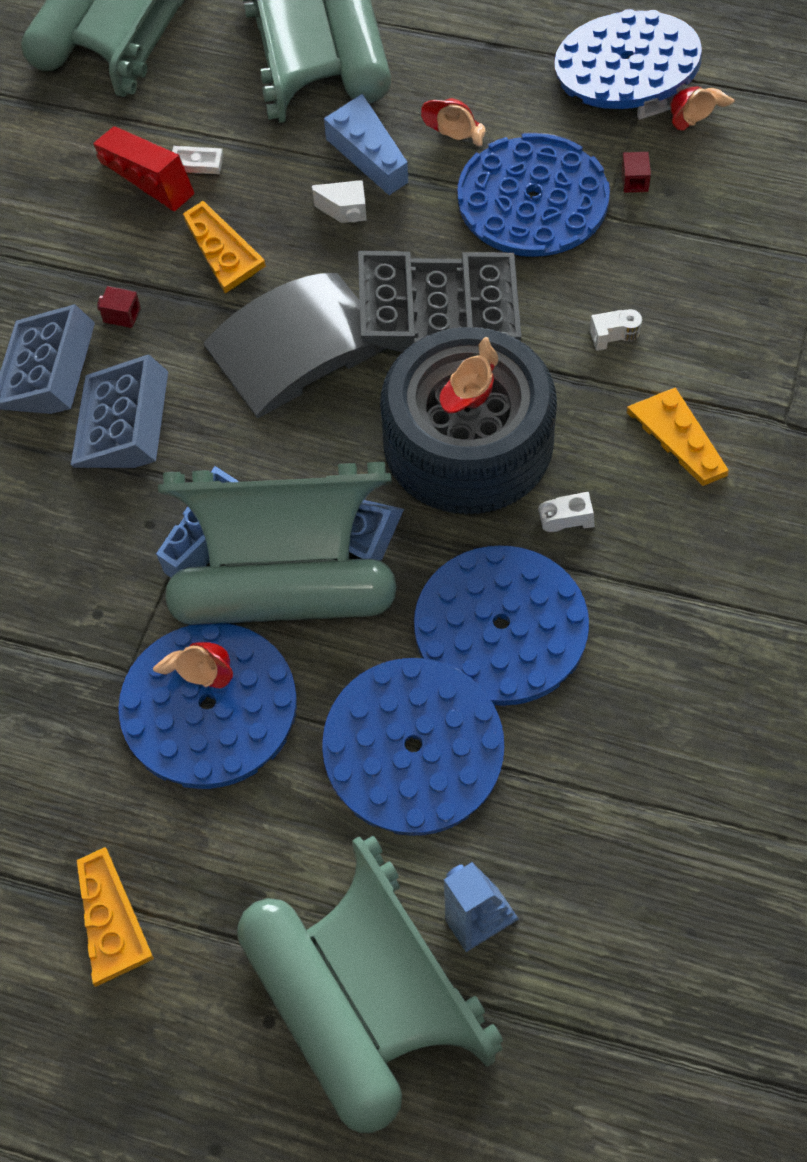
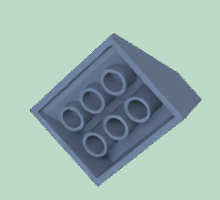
(45, 361)
(121, 415)

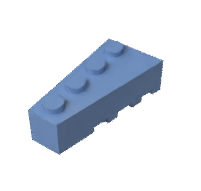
(366, 143)
(373, 529)
(186, 542)
(474, 906)

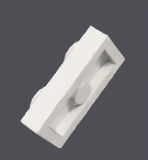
(200, 159)

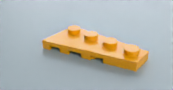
(223, 248)
(680, 433)
(111, 925)

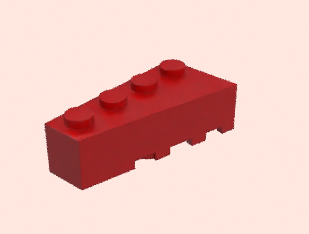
(146, 166)

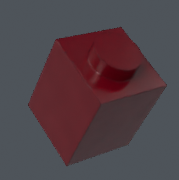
(635, 172)
(119, 307)

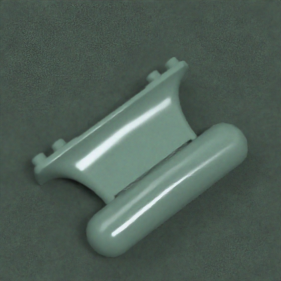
(115, 29)
(316, 42)
(278, 549)
(360, 987)

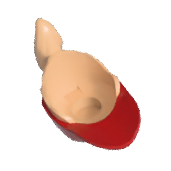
(696, 104)
(452, 119)
(471, 382)
(199, 664)

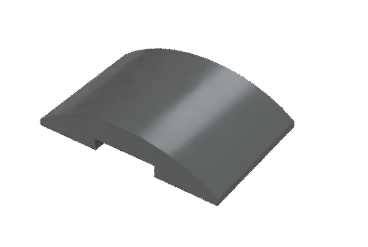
(418, 297)
(290, 340)

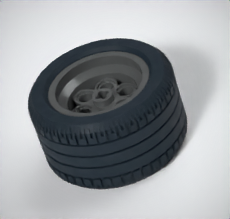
(455, 462)

